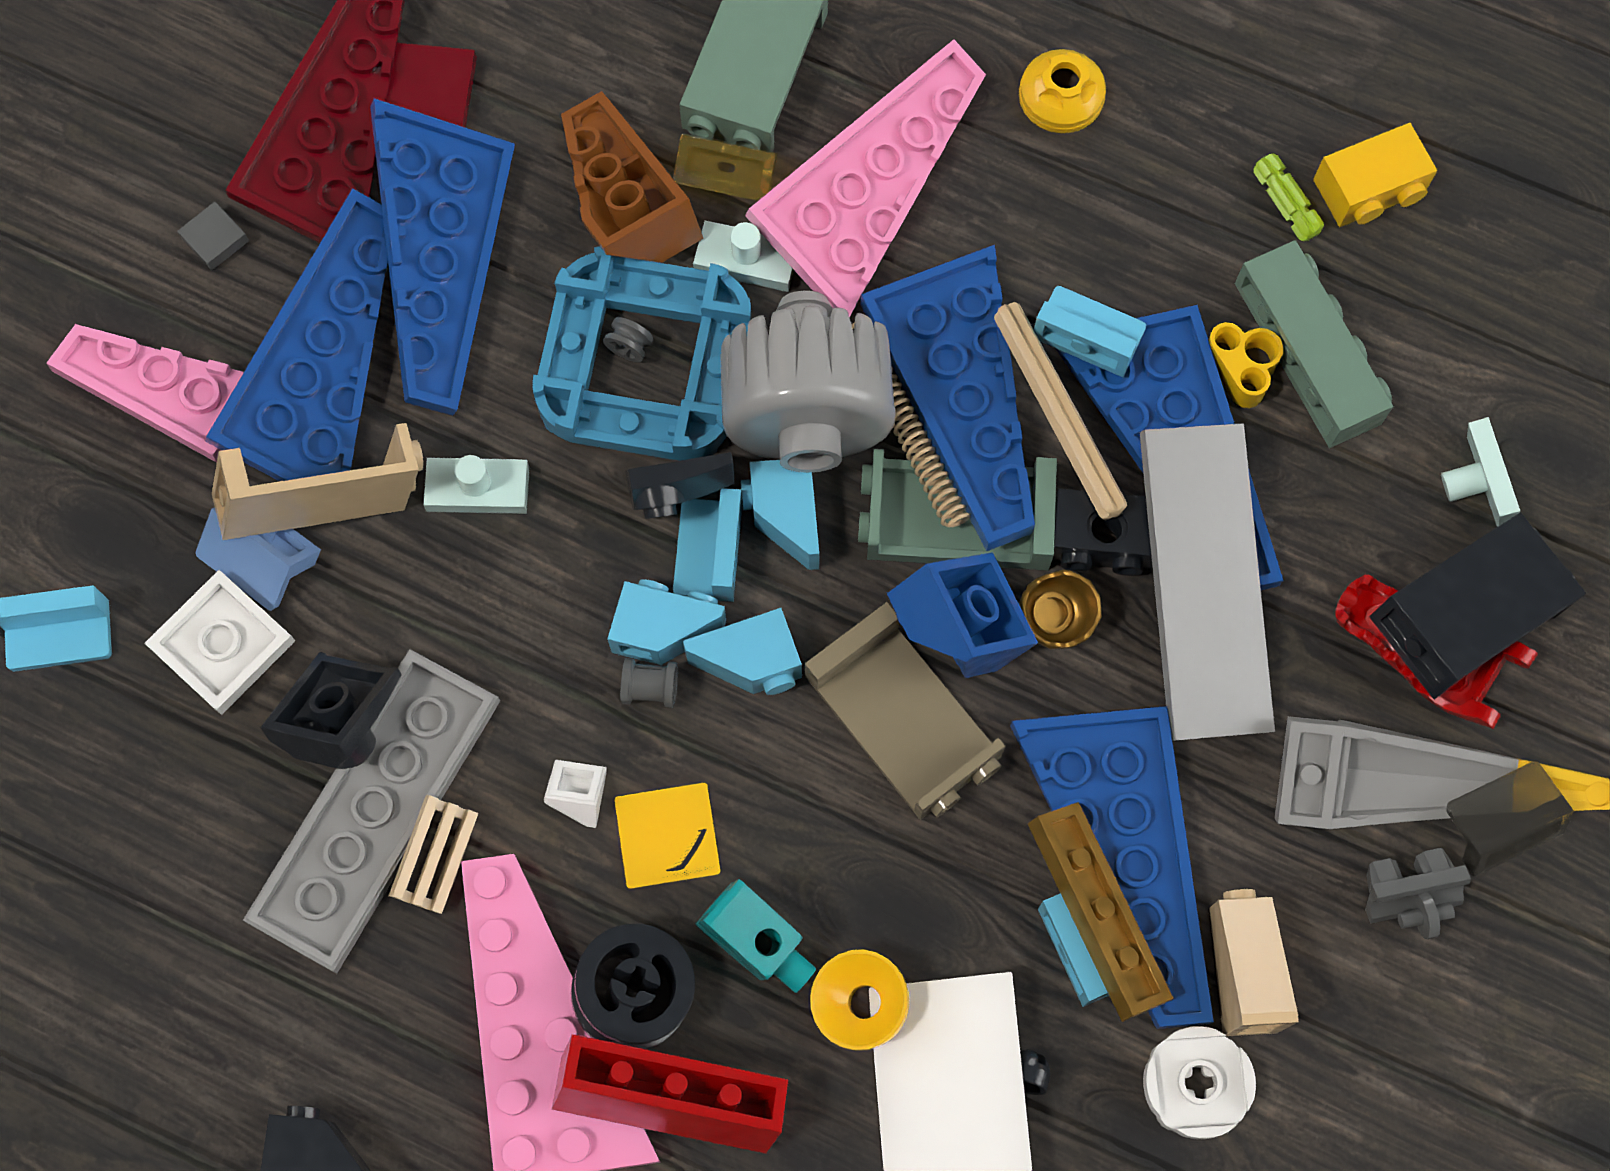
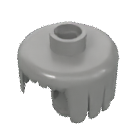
(808, 385)

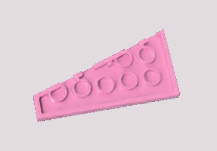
(854, 193)

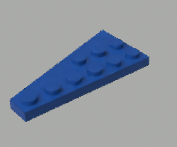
(962, 385)

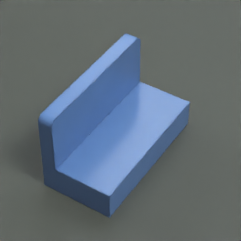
(259, 562)

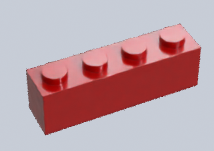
(670, 1094)

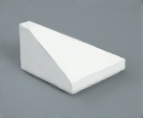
(576, 790)

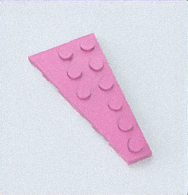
(524, 1030)

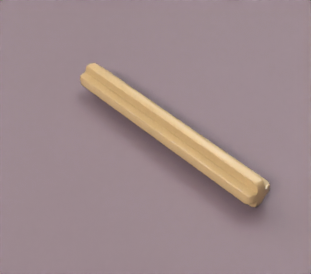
(1060, 411)

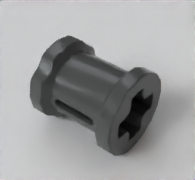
(649, 683)

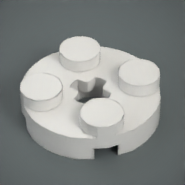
(1218, 1058)

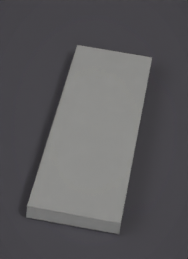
(1206, 581)
(367, 813)

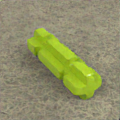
(1288, 197)

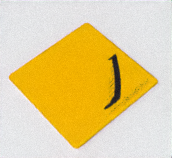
(667, 835)

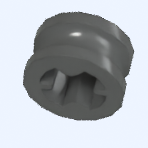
(628, 339)

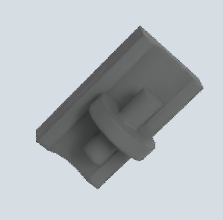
(1416, 899)

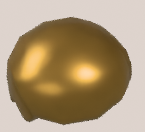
(1061, 609)

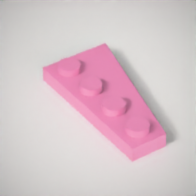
(150, 384)

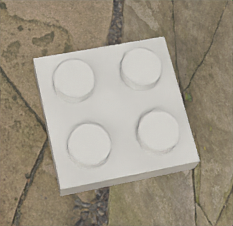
(220, 642)

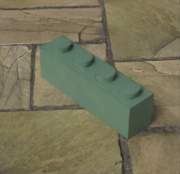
(1318, 349)

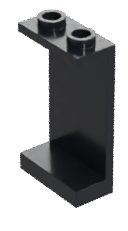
(1476, 604)

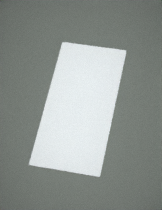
(954, 1079)

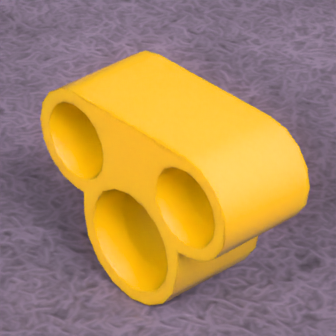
(1237, 368)

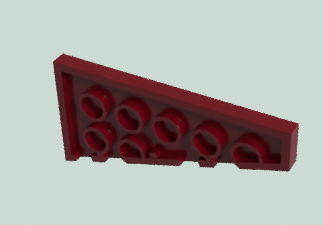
(321, 127)

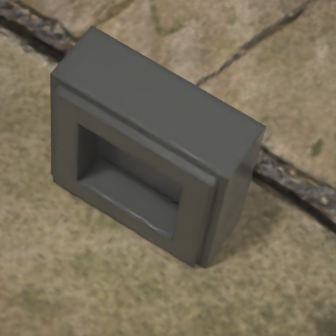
(213, 236)

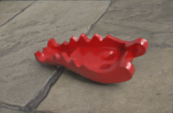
(1465, 697)

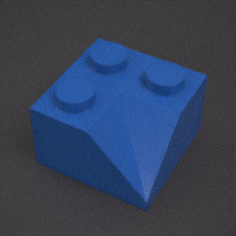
(964, 613)

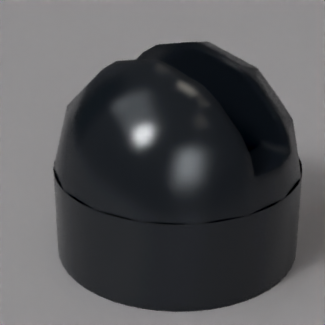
(1035, 1072)

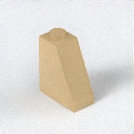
(1250, 966)

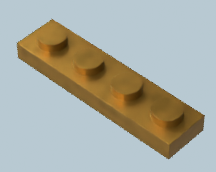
(1100, 911)

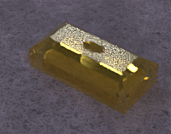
(699, 167)

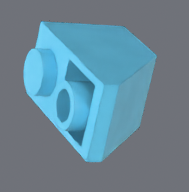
(655, 622)

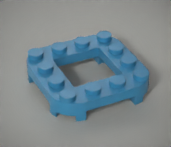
(573, 340)

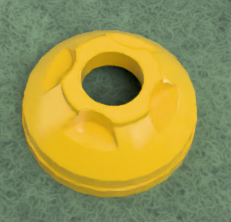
(1057, 107)
(833, 994)

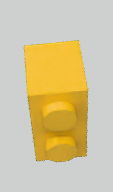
(1375, 176)

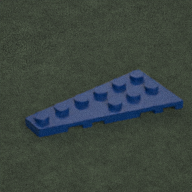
(440, 224)
(308, 379)
(1170, 386)
(1130, 793)

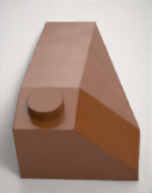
(623, 188)

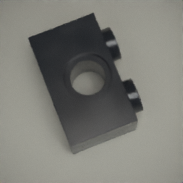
(1080, 550)

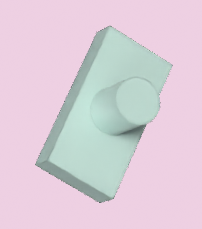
(744, 254)
(1485, 475)
(476, 485)

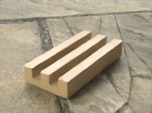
(452, 862)

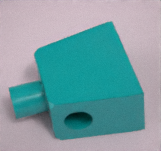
(736, 921)

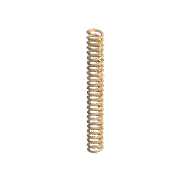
(924, 459)

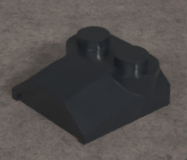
(666, 484)
(331, 712)

